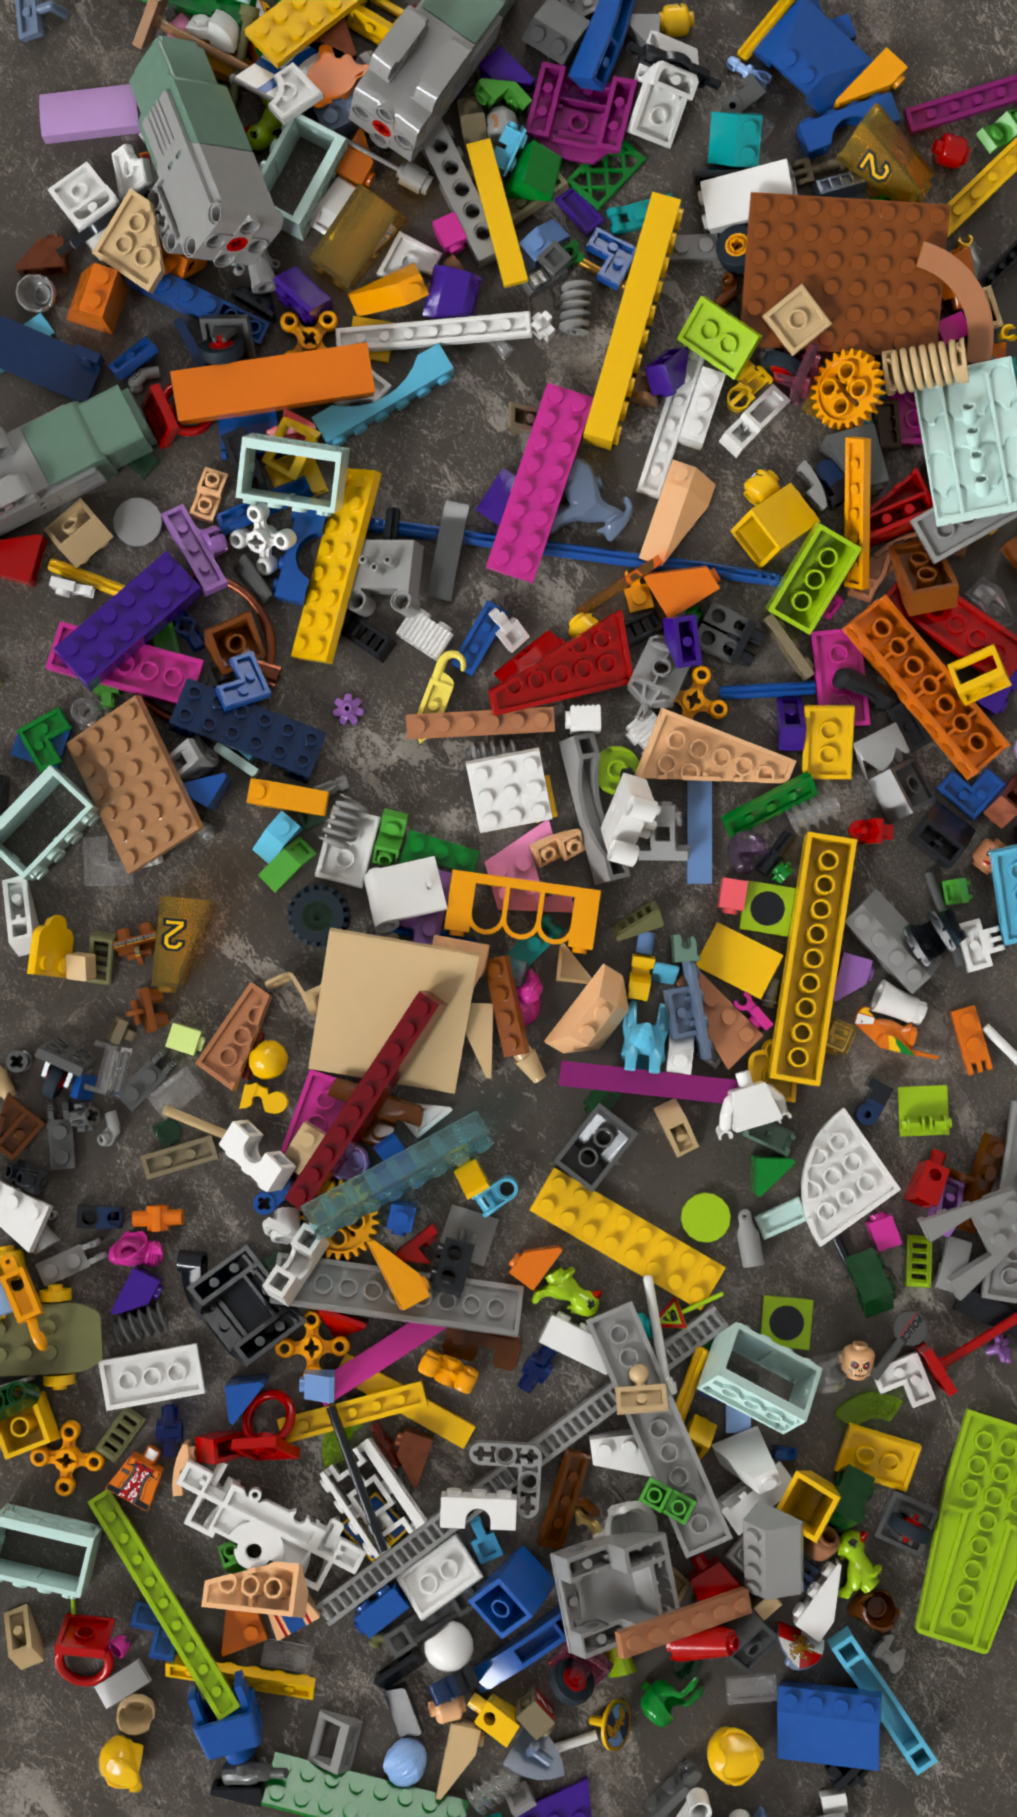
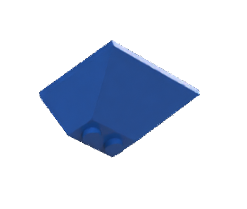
(812, 55)

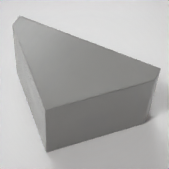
(641, 25)

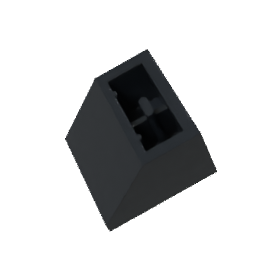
(941, 835)

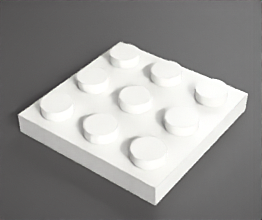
(509, 790)

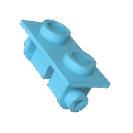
(513, 139)

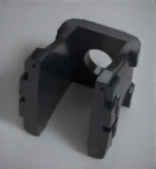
(935, 936)

